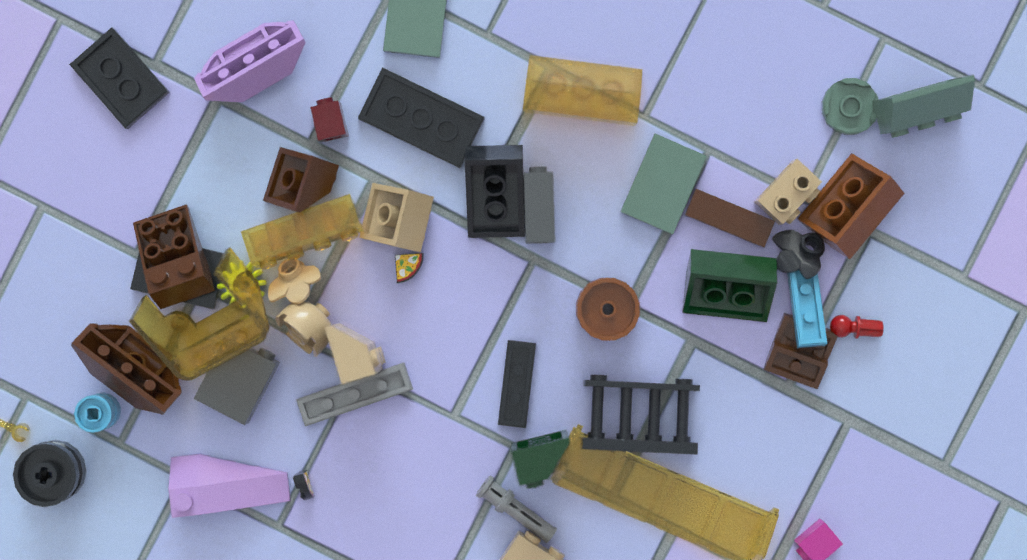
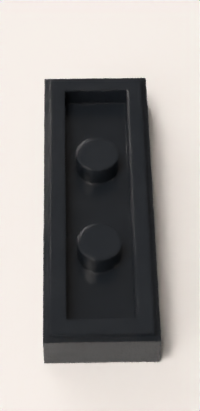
(516, 383)

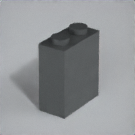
(539, 206)
(238, 384)

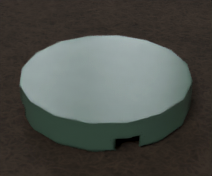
(849, 106)

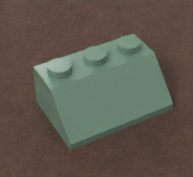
(924, 106)

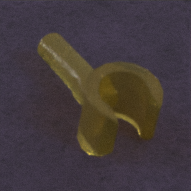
(13, 429)

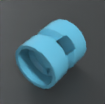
(97, 412)

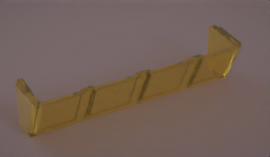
(666, 500)

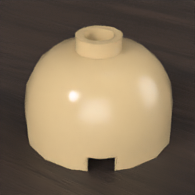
(306, 325)

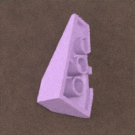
(214, 485)

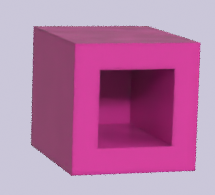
(817, 542)

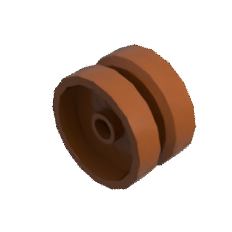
(619, 296)

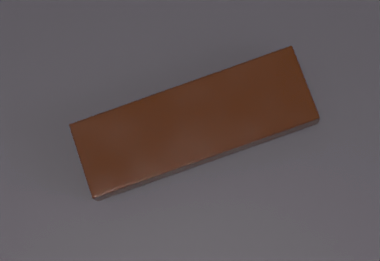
(729, 218)

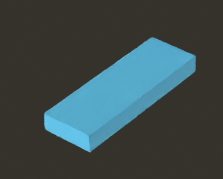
(807, 310)

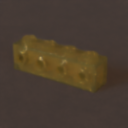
(302, 231)

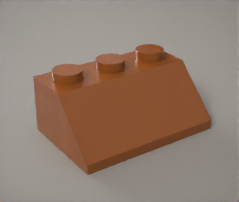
(851, 205)

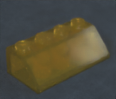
(582, 90)

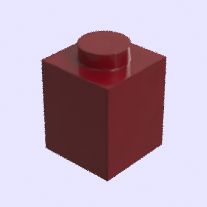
(329, 120)

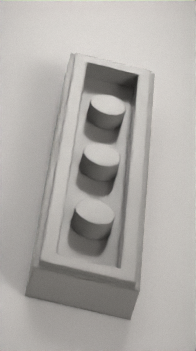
(354, 394)

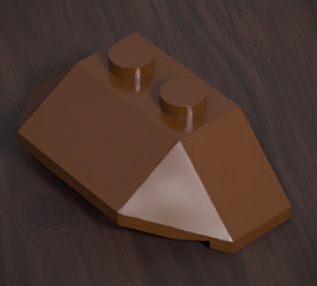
(127, 366)

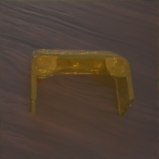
(198, 347)

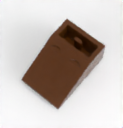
(172, 257)

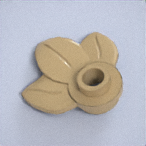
(293, 281)

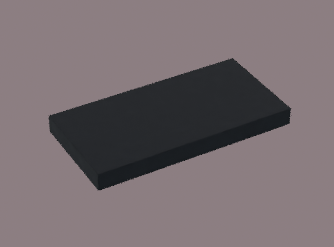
(420, 117)

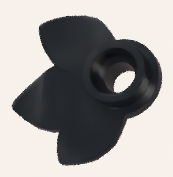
(796, 255)

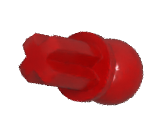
(843, 326)

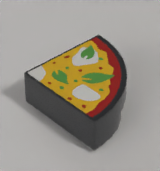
(408, 265)
(303, 483)

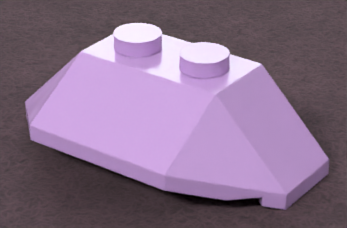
(251, 62)

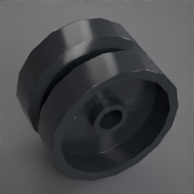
(32, 474)

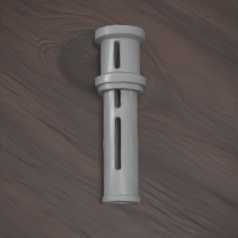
(505, 502)

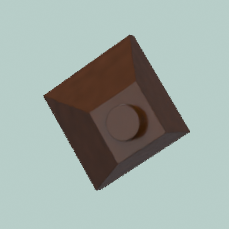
(299, 180)

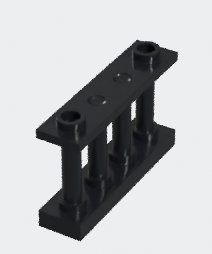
(624, 439)

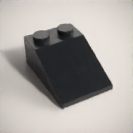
(495, 191)

